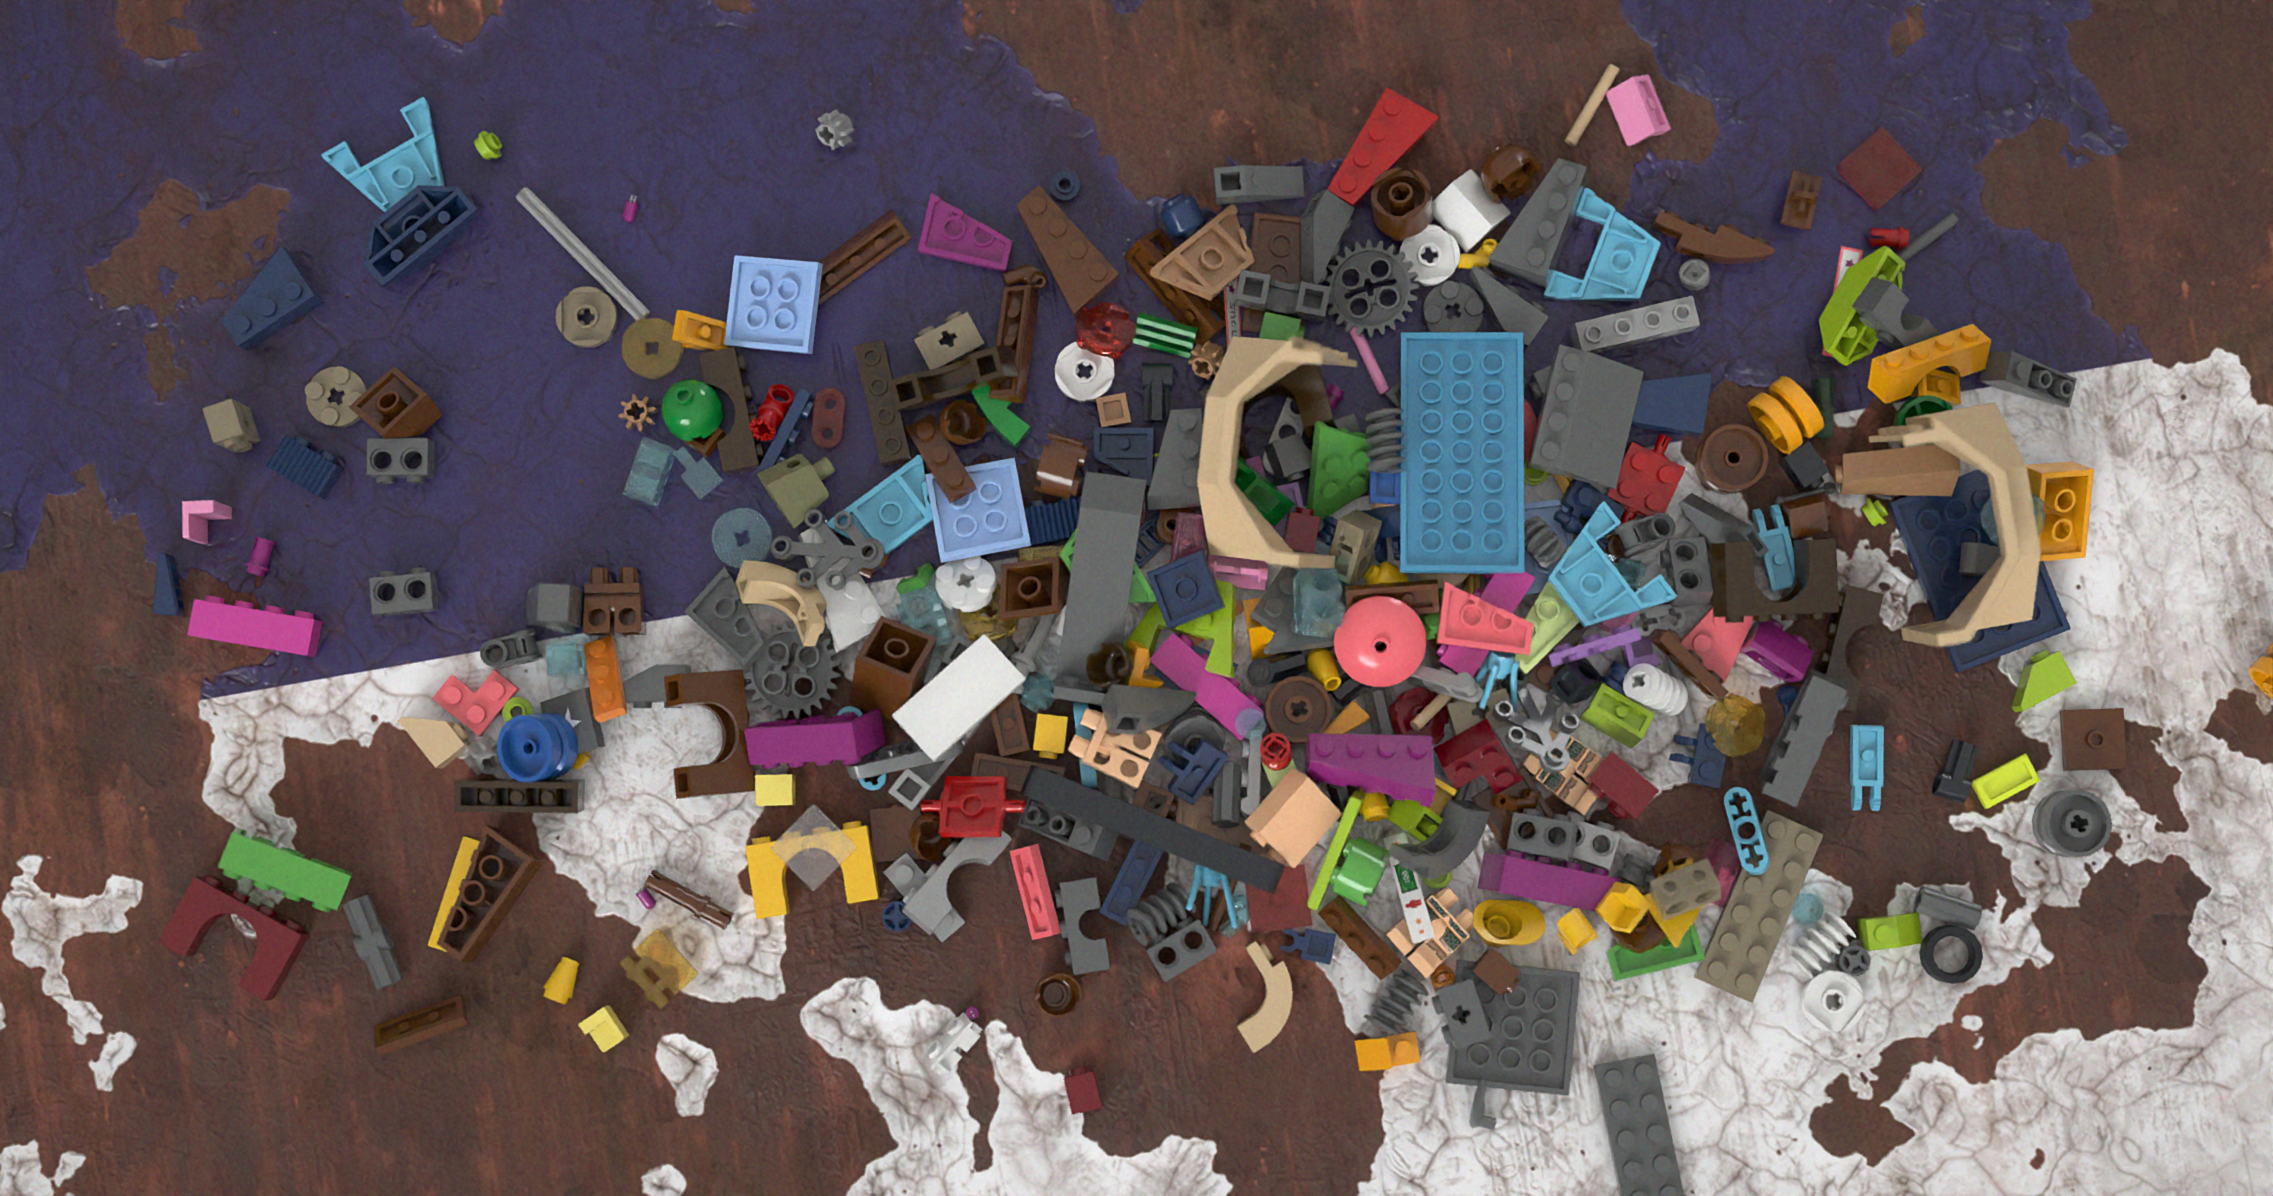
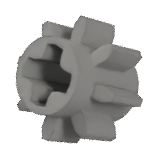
(834, 129)
(483, 756)

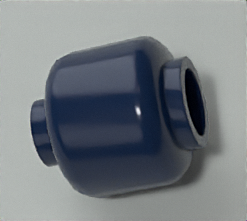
(1182, 216)

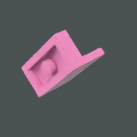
(1637, 109)
(196, 516)

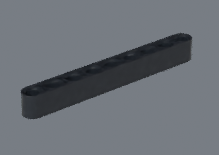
(1152, 829)

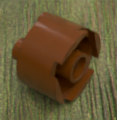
(1401, 203)
(1060, 466)

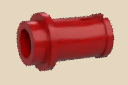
(1890, 237)

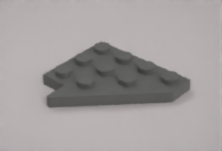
(1277, 614)

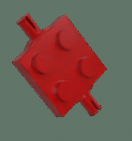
(1646, 480)
(973, 806)

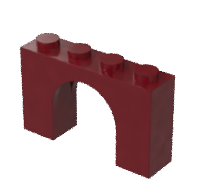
(277, 939)

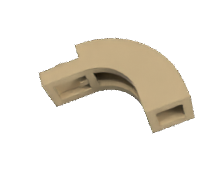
(778, 587)
(1274, 1011)

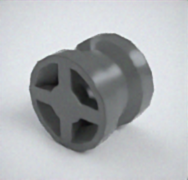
(1635, 870)
(1858, 962)

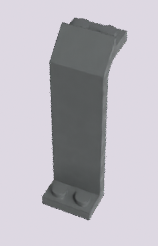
(1098, 579)

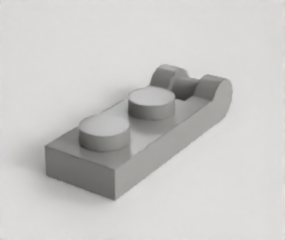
(1446, 682)
(1251, 776)

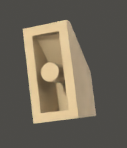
(437, 739)

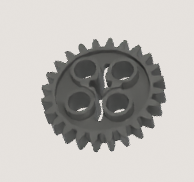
(1377, 315)
(819, 673)

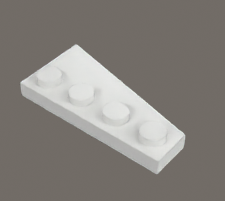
(849, 611)

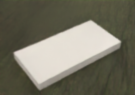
(958, 697)

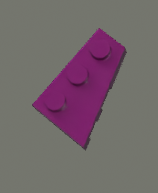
(960, 238)

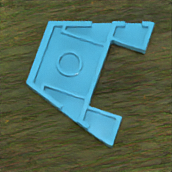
(399, 170)
(1618, 263)
(1593, 584)

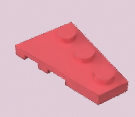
(1479, 625)
(1717, 641)

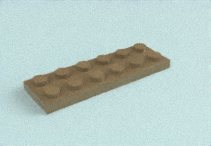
(1758, 909)

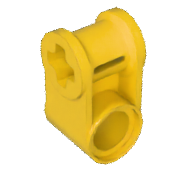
(1575, 930)

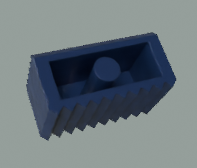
(304, 466)
(1052, 521)

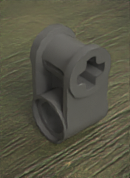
(1641, 535)
(1977, 558)
(513, 649)

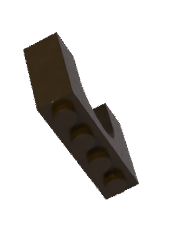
(1306, 388)
(1811, 593)

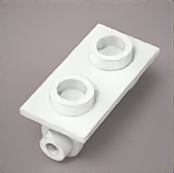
(942, 1054)

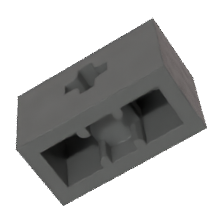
(1474, 1025)

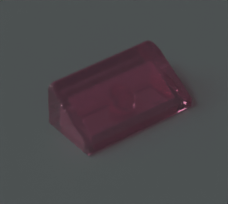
(1189, 535)
(1725, 864)

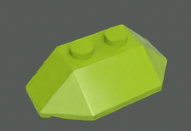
(1840, 326)

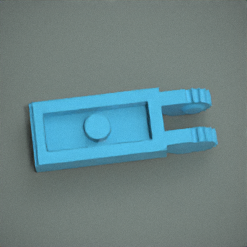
(1779, 560)
(1866, 764)

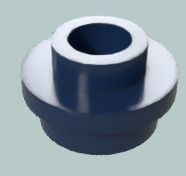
(1064, 195)

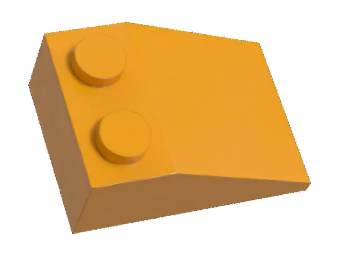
(2067, 503)

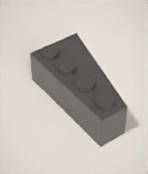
(1539, 232)
(1802, 737)

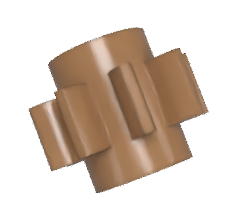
(1206, 359)
(630, 408)

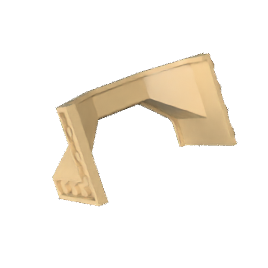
(1229, 518)
(2009, 586)

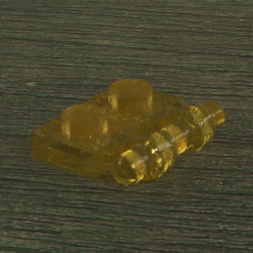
(665, 961)

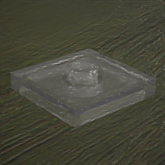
(813, 847)

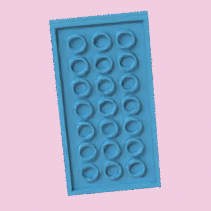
(1462, 453)

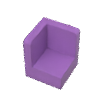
(1638, 653)

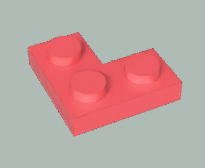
(476, 708)

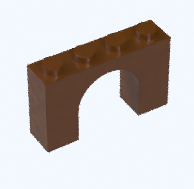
(726, 698)

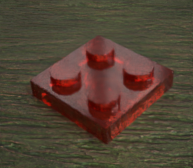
(1879, 168)

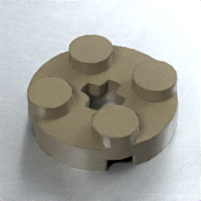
(599, 330)
(320, 391)

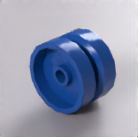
(537, 747)

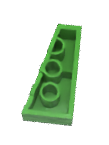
(284, 870)

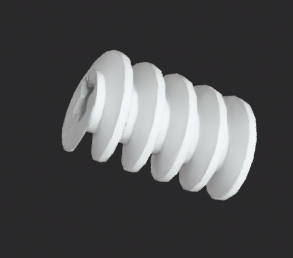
(1655, 689)
(1820, 943)

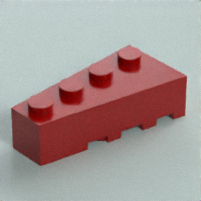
(1385, 139)

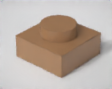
(1113, 410)

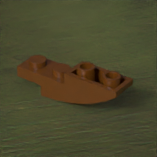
(1722, 246)

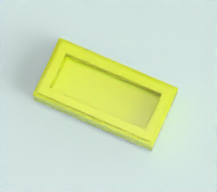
(2005, 781)

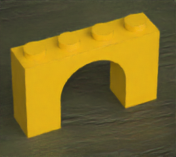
(769, 871)

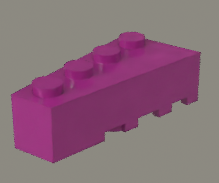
(814, 739)
(1375, 763)
(1544, 881)

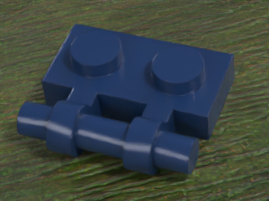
(1582, 502)

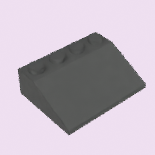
(1585, 417)

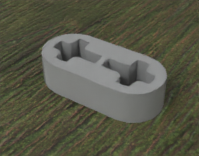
(1655, 614)

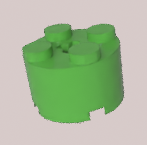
(1360, 870)

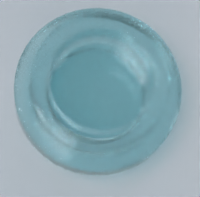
(1250, 723)

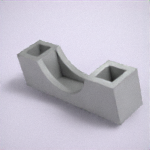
(918, 781)
(930, 903)

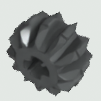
(1542, 542)

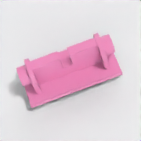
(1240, 571)

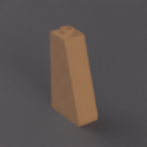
(1899, 471)

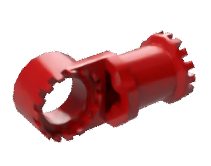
(772, 412)

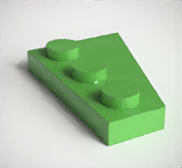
(1628, 964)

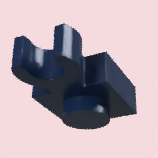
(1314, 946)

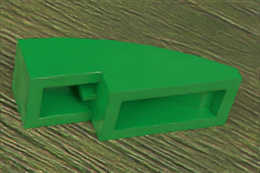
(1001, 418)
(1261, 492)

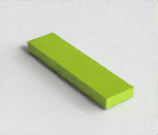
(1336, 849)

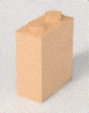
(1292, 818)

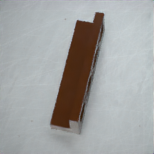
(1183, 305)

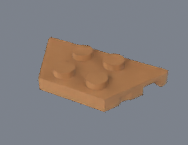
(1208, 258)

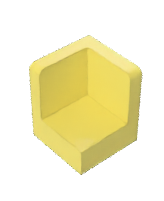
(775, 789)
(604, 1028)

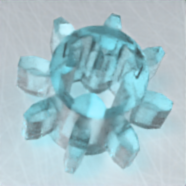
(1037, 693)

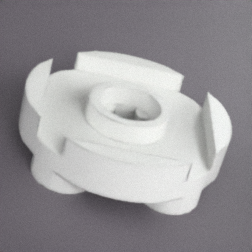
(1439, 242)
(1082, 388)
(960, 597)
(1850, 1000)

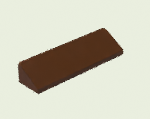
(861, 253)
(1016, 331)

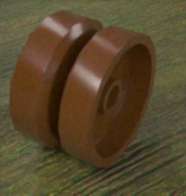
(1743, 446)
(1302, 692)

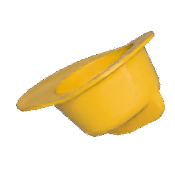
(1508, 922)

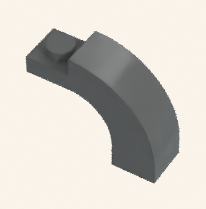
(1450, 843)

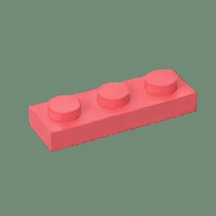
(1035, 892)

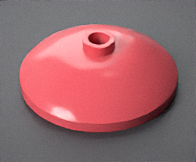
(1375, 621)

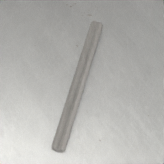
(582, 254)

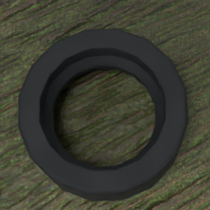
(1974, 950)

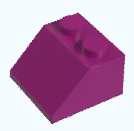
(1777, 651)

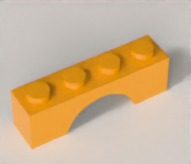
(1899, 371)

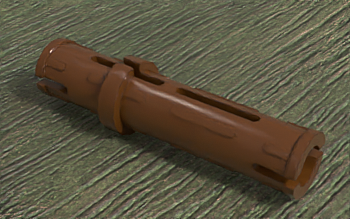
(690, 900)

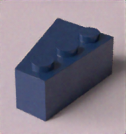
(272, 301)

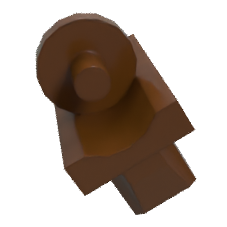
(1800, 200)

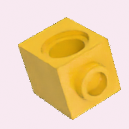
(1050, 735)

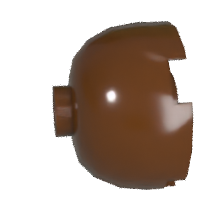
(1509, 172)

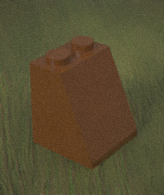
(890, 667)

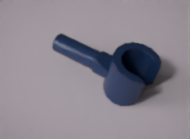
(1785, 696)

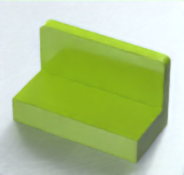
(1617, 716)

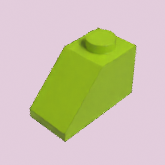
(2042, 679)
(1413, 819)
(1889, 931)

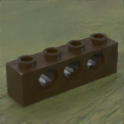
(885, 419)
(519, 797)

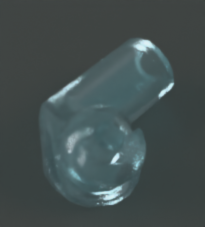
(1242, 916)

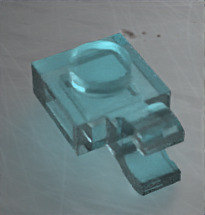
(699, 475)

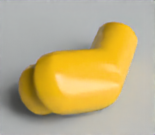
(1480, 258)

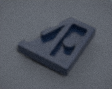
(1126, 450)

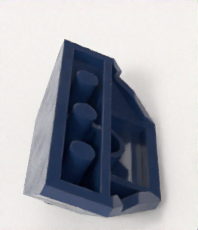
(416, 231)

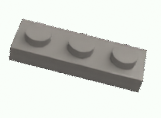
(907, 874)

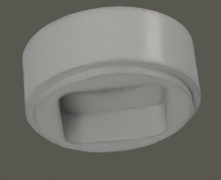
(1694, 274)

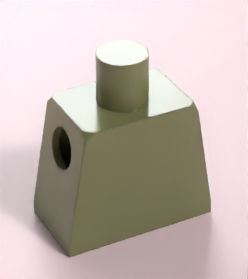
(797, 486)

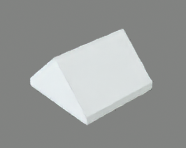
(1467, 210)

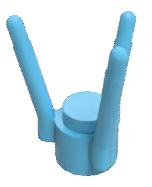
(1499, 666)
(1211, 879)

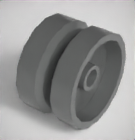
(2090, 823)

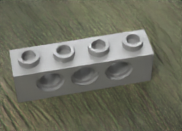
(1635, 326)

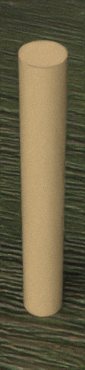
(1592, 105)
(1430, 711)

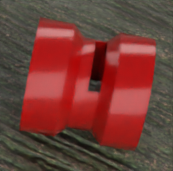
(1277, 758)

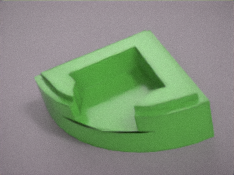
(918, 581)

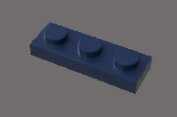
(788, 432)
(1131, 881)

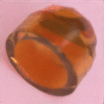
(1442, 969)

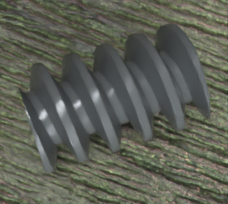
(1384, 441)
(1157, 911)
(1397, 1003)

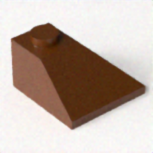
(396, 407)
(1033, 588)

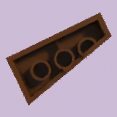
(1069, 256)
(487, 893)

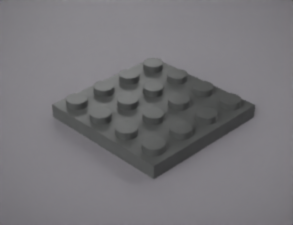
(1528, 1032)

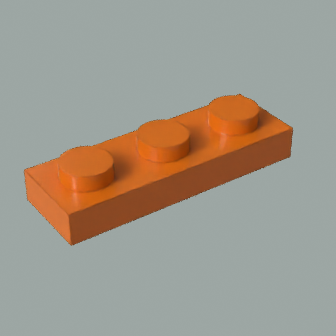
(605, 678)

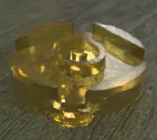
(634, 348)
(976, 625)
(1750, 723)

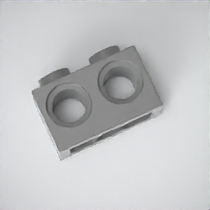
(1586, 833)

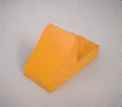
(699, 331)
(1941, 385)
(1258, 635)
(1141, 662)
(1387, 1051)

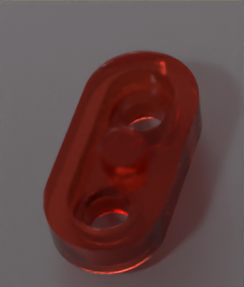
(828, 419)

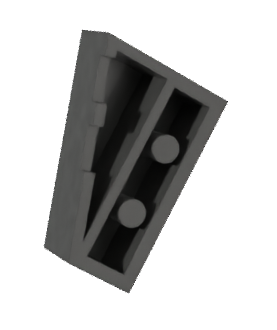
(1178, 462)
(555, 607)

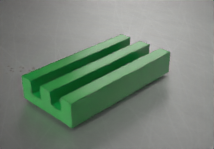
(1163, 339)

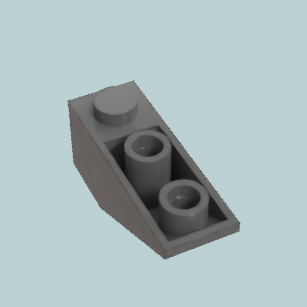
(1257, 183)
(1320, 232)
(1505, 306)
(2028, 378)
(1719, 525)
(649, 685)
(1143, 708)
(1068, 829)

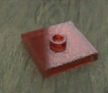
(1284, 908)

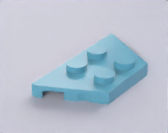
(892, 508)

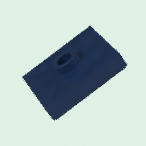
(1186, 589)

